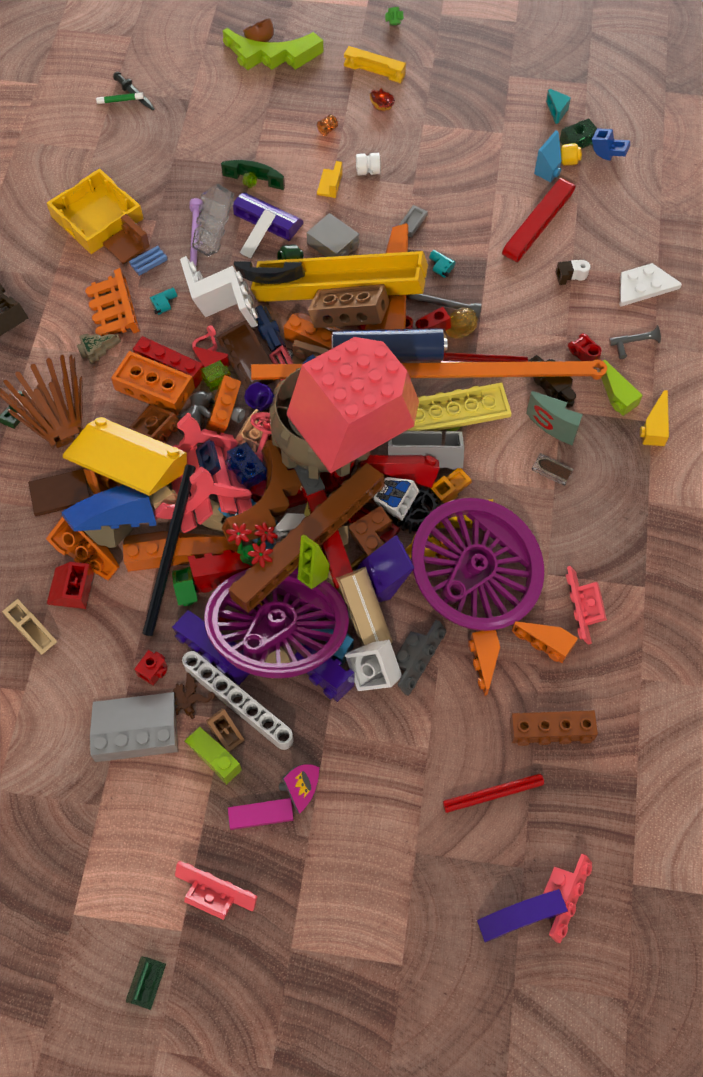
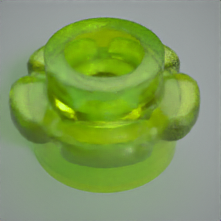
(249, 179)

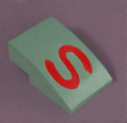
(553, 417)

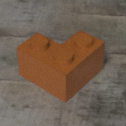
(369, 529)

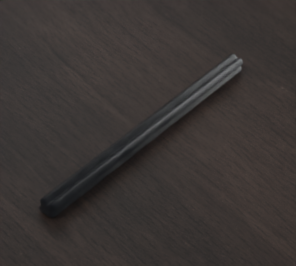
(168, 552)

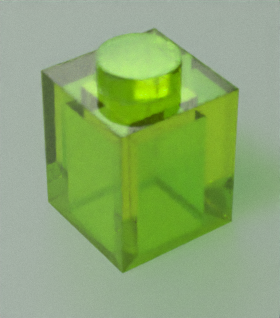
(214, 373)

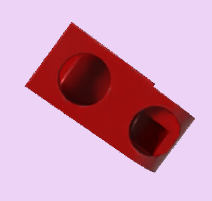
(435, 319)

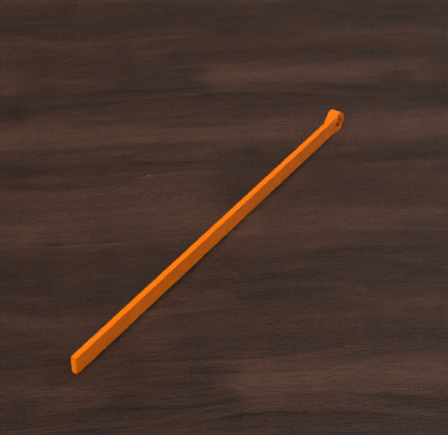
(463, 369)

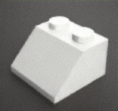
(374, 666)

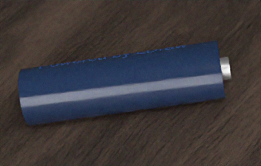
(404, 343)

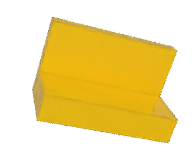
(330, 181)

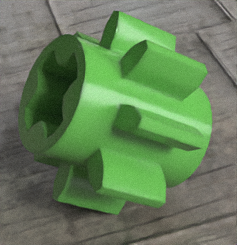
(394, 16)

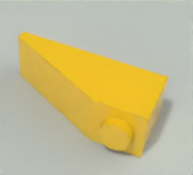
(656, 426)

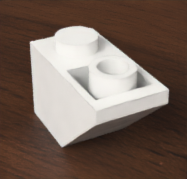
(288, 522)

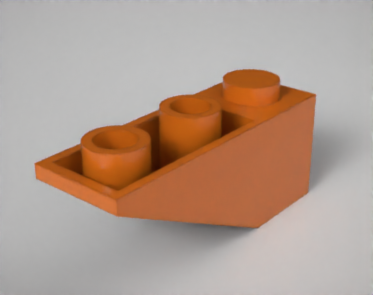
(549, 639)
(486, 650)

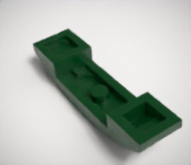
(235, 168)

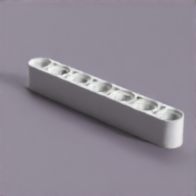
(241, 708)

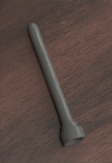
(476, 307)

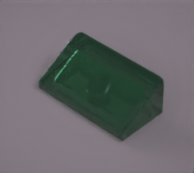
(145, 982)

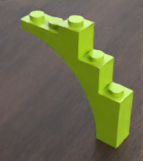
(273, 54)

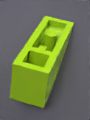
(620, 392)
(312, 563)
(214, 755)

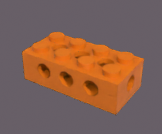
(153, 382)

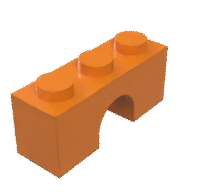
(224, 404)

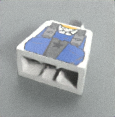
(396, 496)

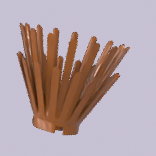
(42, 414)

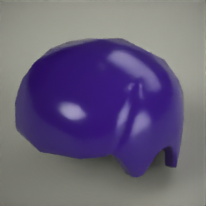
(258, 396)

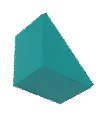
(557, 104)

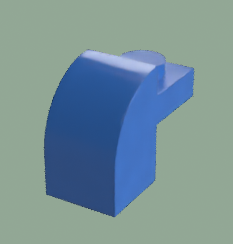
(606, 146)

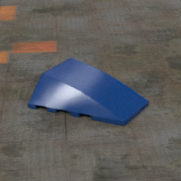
(111, 509)

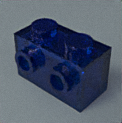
(246, 465)

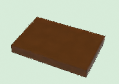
(58, 492)

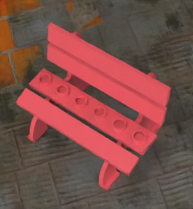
(202, 480)

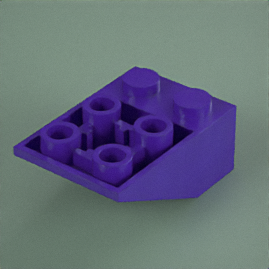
(388, 568)

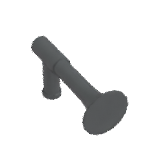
(620, 341)

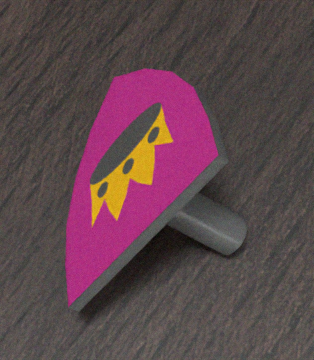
(301, 785)

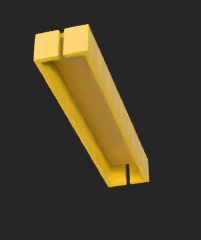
(400, 272)

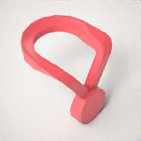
(211, 332)

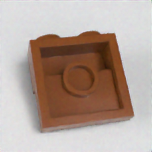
(156, 423)

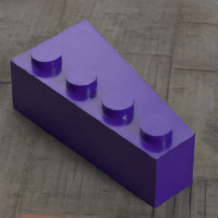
(191, 630)

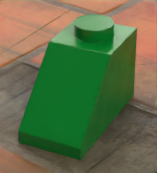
(184, 586)

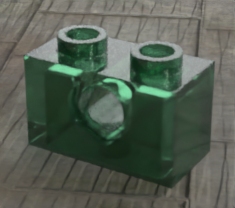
(579, 133)

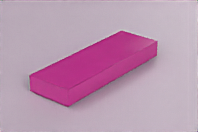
(260, 814)

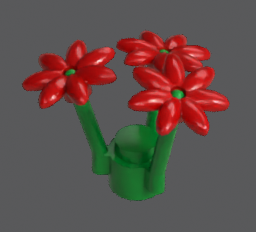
(252, 553)

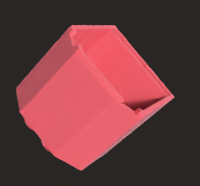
(352, 401)

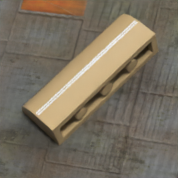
(363, 607)

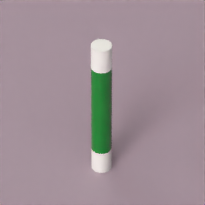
(118, 98)

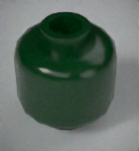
(290, 252)

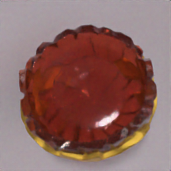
(382, 100)

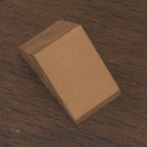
(225, 730)

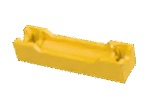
(375, 63)

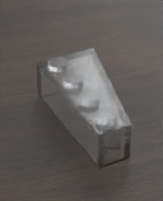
(212, 220)

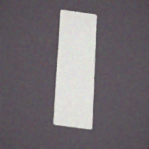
(257, 233)

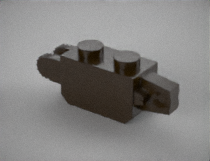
(556, 387)

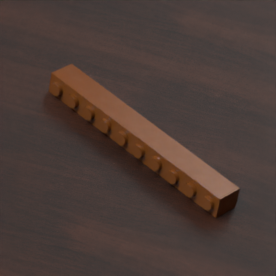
(318, 526)

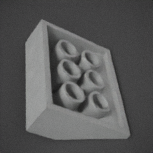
(133, 727)

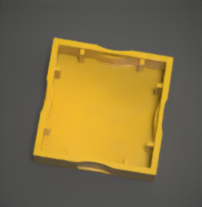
(93, 210)

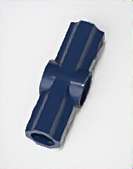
(268, 328)

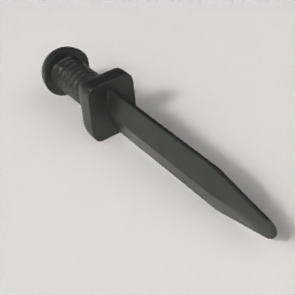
(127, 85)

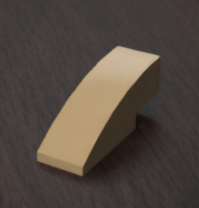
(29, 626)

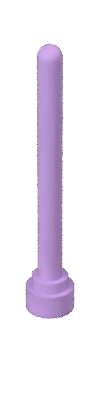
(194, 207)

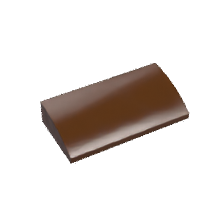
(243, 350)

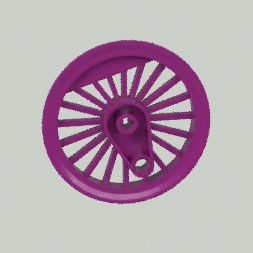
(465, 576)
(277, 625)

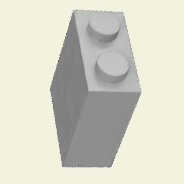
(332, 237)

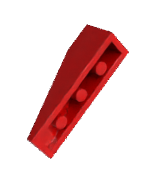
(418, 468)

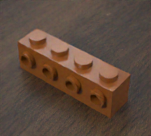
(553, 727)

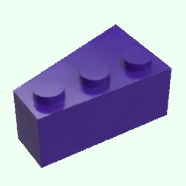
(330, 677)

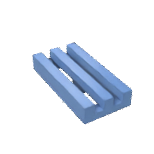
(146, 258)

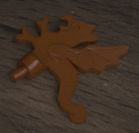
(186, 699)

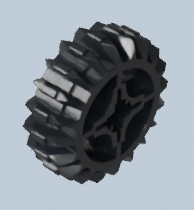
(417, 515)

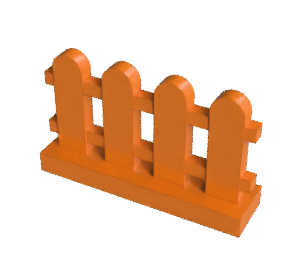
(118, 310)

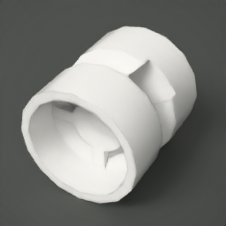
(367, 164)

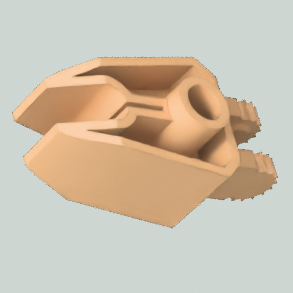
(250, 434)

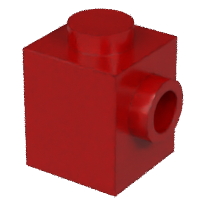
(151, 667)

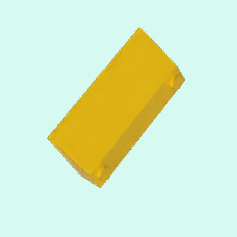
(126, 456)

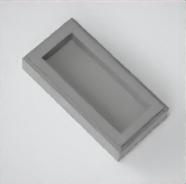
(414, 219)

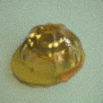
(462, 323)

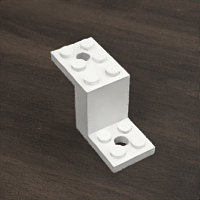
(219, 291)

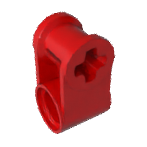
(585, 348)

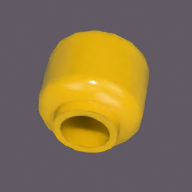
(570, 154)

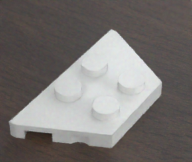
(645, 283)

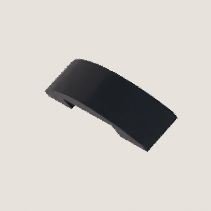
(290, 272)

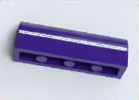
(251, 209)

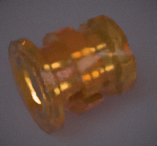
(327, 124)

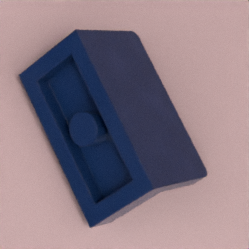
(208, 457)

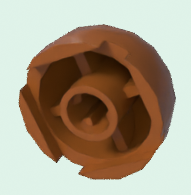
(261, 31)

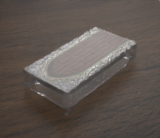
(552, 469)

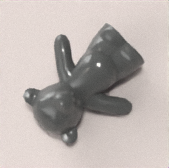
(199, 406)

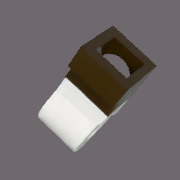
(572, 270)

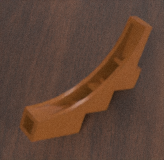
(279, 485)

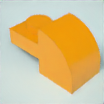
(449, 487)

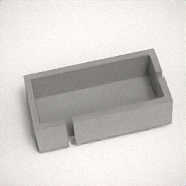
(429, 444)

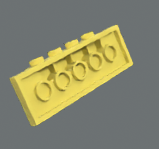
(461, 408)

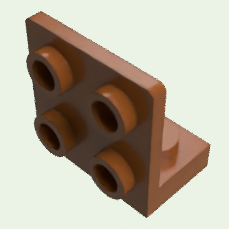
(128, 241)

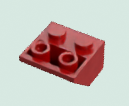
(71, 585)

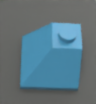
(549, 159)

